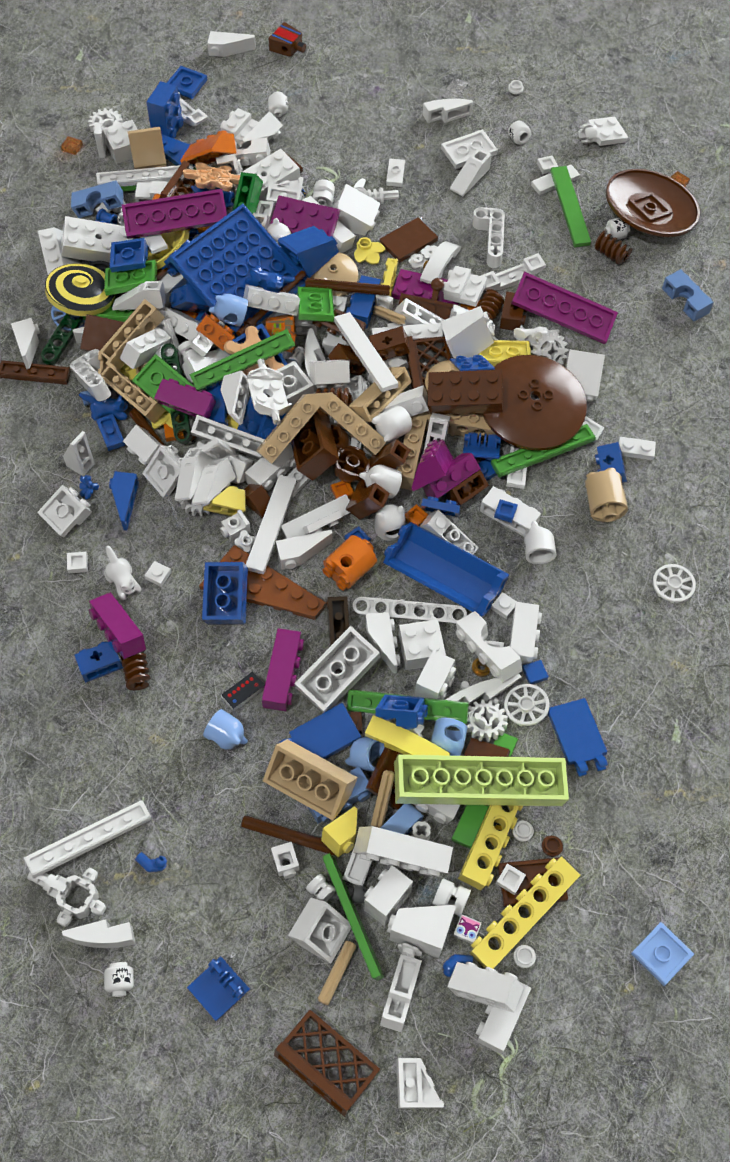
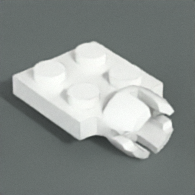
(603, 131)

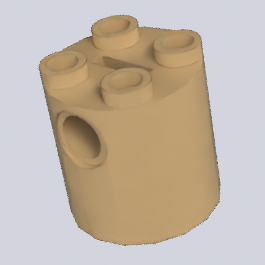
(606, 495)

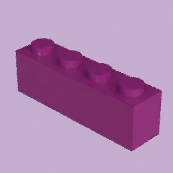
(117, 625)
(281, 670)

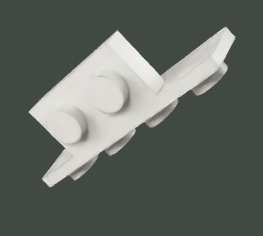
(317, 518)

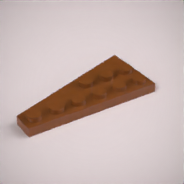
(276, 590)

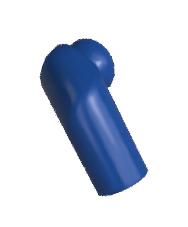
(449, 964)

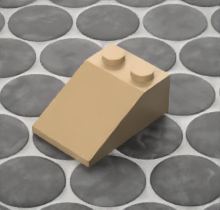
(147, 148)

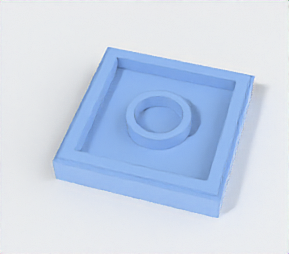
(662, 954)

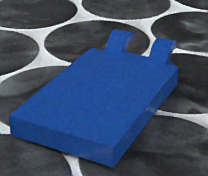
(326, 733)
(578, 735)

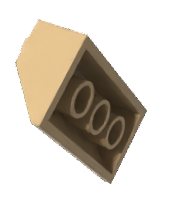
(309, 779)

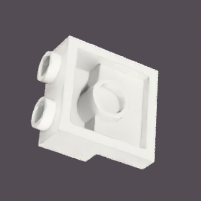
(238, 124)
(464, 286)
(164, 470)
(65, 510)

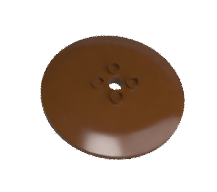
(652, 202)
(540, 422)

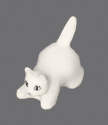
(523, 334)
(119, 572)

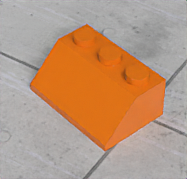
(210, 148)

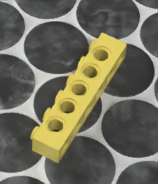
(471, 872)
(566, 877)

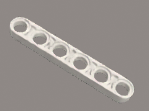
(409, 613)

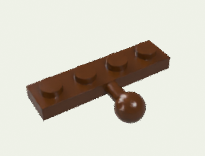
(436, 307)

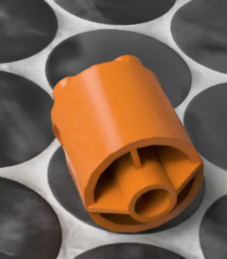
(350, 562)

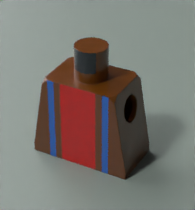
(286, 41)

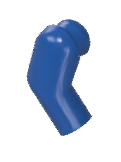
(153, 865)

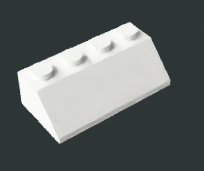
(51, 247)

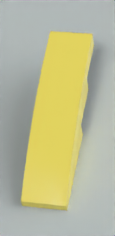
(400, 739)

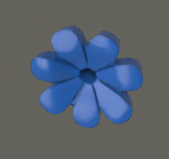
(87, 486)

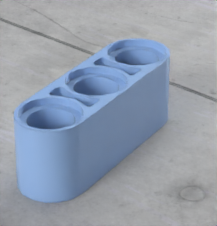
(403, 820)

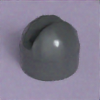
(359, 892)

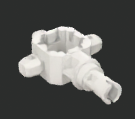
(61, 888)

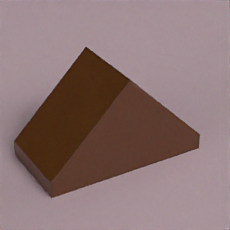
(256, 499)

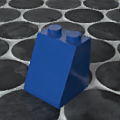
(309, 249)
(187, 299)

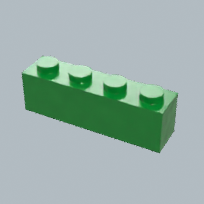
(248, 191)

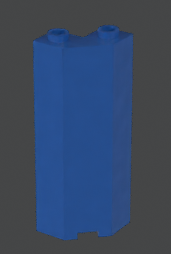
(445, 568)

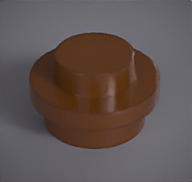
(552, 846)

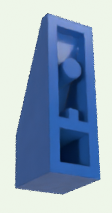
(124, 489)

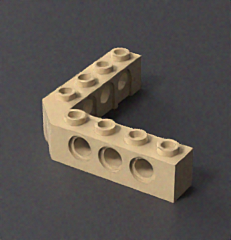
(141, 321)
(304, 410)
(459, 425)

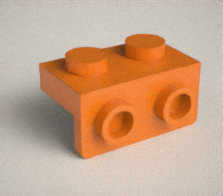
(215, 331)

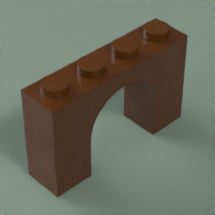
(373, 498)

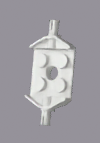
(263, 382)

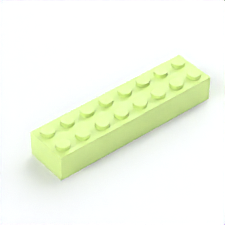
(480, 780)

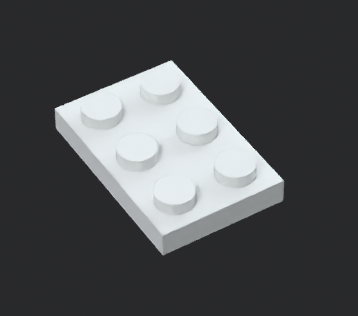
(463, 147)

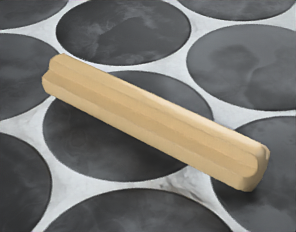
(389, 315)
(383, 799)
(336, 973)

